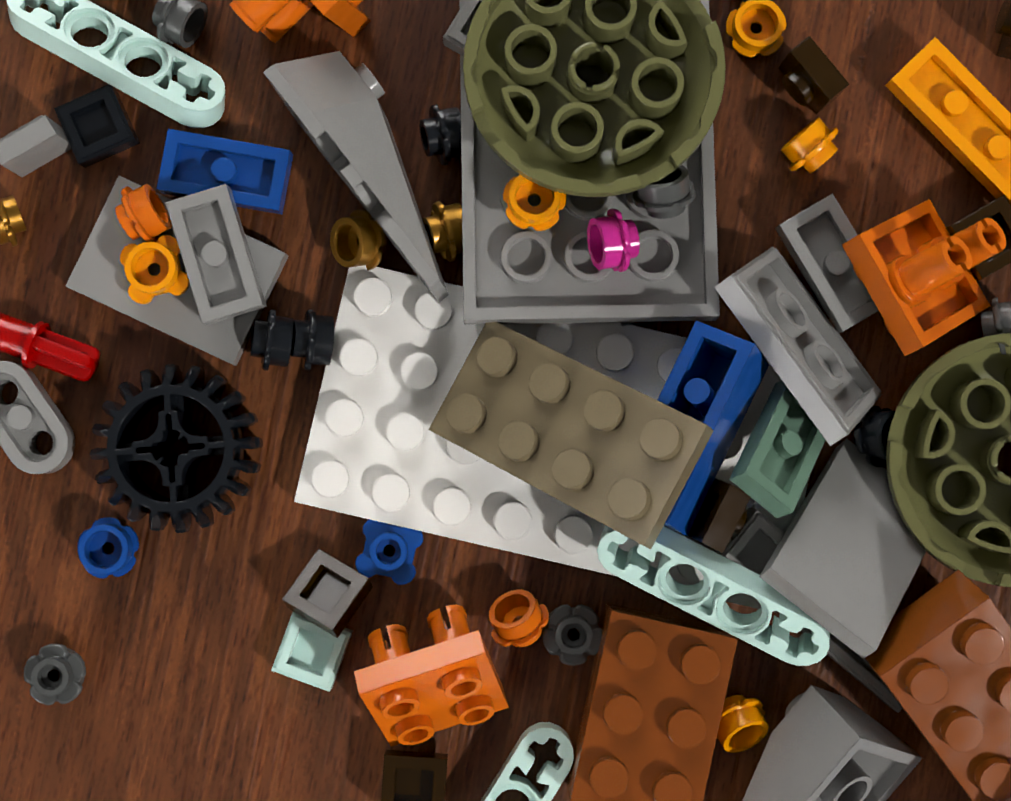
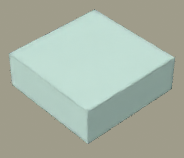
(310, 653)

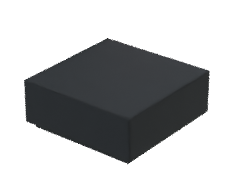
(97, 125)

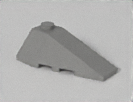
(350, 129)
(830, 754)

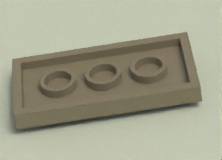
(572, 432)

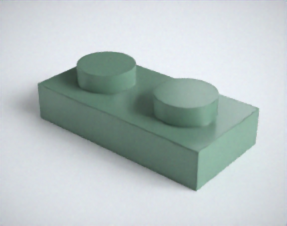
(779, 454)

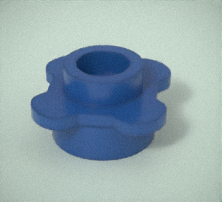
(398, 566)

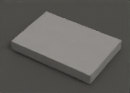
(103, 279)
(800, 344)
(847, 552)

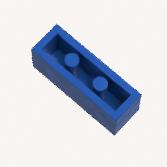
(715, 385)

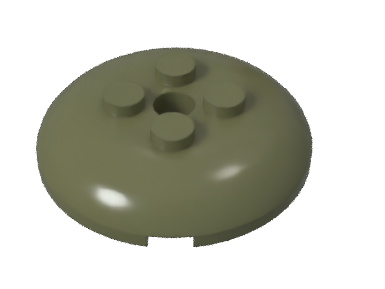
(602, 139)
(946, 459)

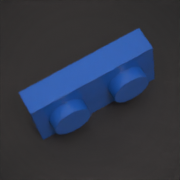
(201, 162)

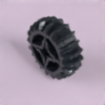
(123, 451)

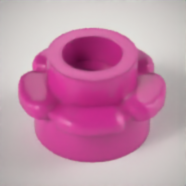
(612, 241)

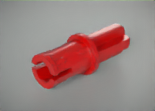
(48, 349)

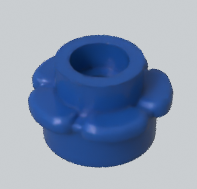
(92, 552)

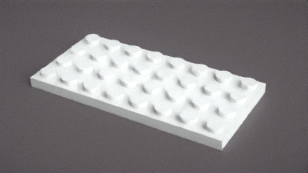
(386, 384)

